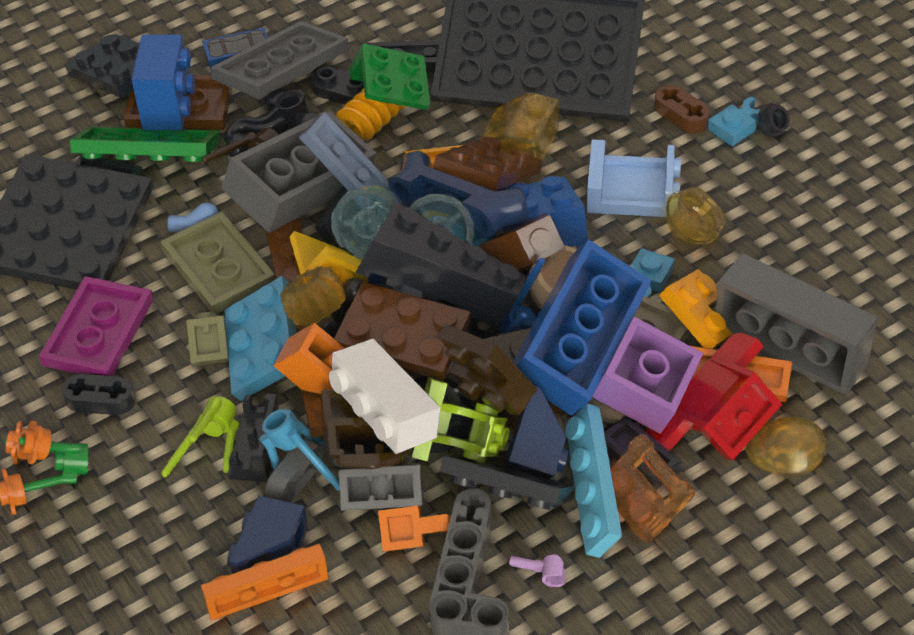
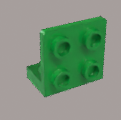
(392, 76)

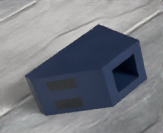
(268, 533)

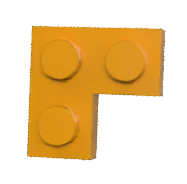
(691, 303)

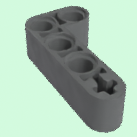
(466, 566)

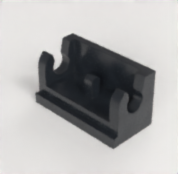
(250, 458)

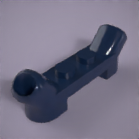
(487, 208)

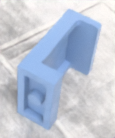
(630, 183)

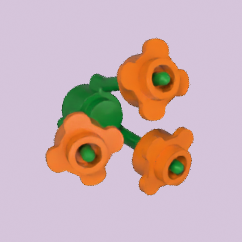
(36, 444)

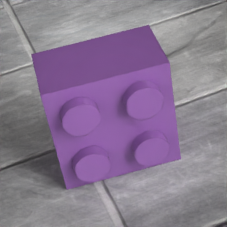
(648, 375)

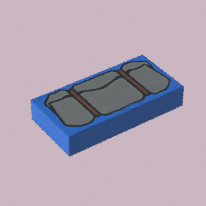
(227, 46)

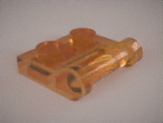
(637, 498)

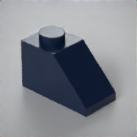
(537, 440)

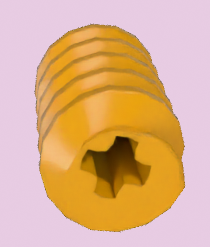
(367, 116)

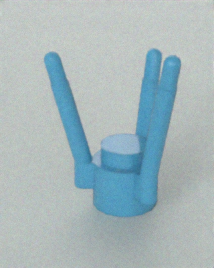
(284, 432)

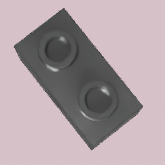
(381, 487)

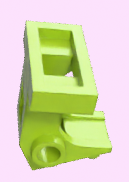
(486, 433)

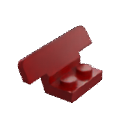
(723, 400)

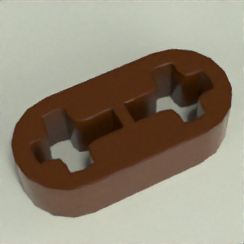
(682, 108)

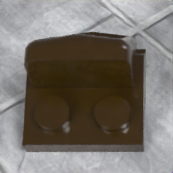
(350, 438)

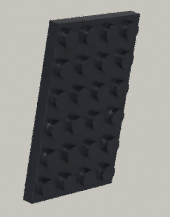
(543, 47)

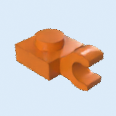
(406, 527)

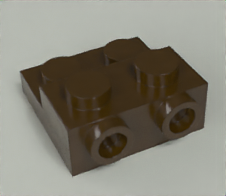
(486, 371)

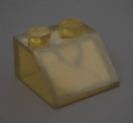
(526, 123)

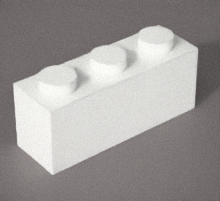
(384, 396)

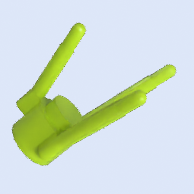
(214, 421)

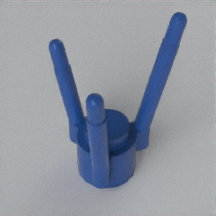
(521, 316)

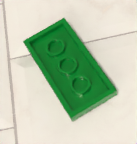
(157, 144)

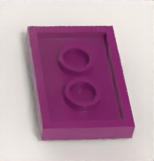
(96, 327)

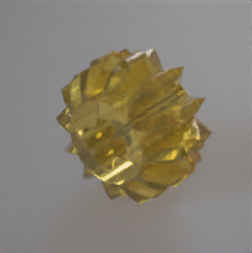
(313, 296)

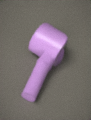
(551, 567)

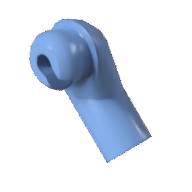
(203, 211)

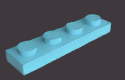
(593, 481)

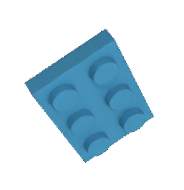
(255, 338)

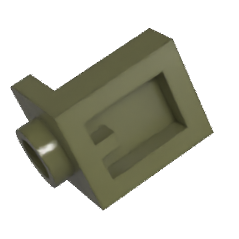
(207, 339)

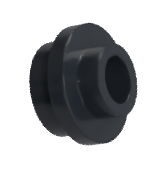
(773, 119)

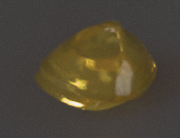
(694, 216)
(787, 446)

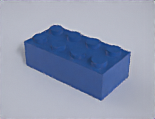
(581, 326)

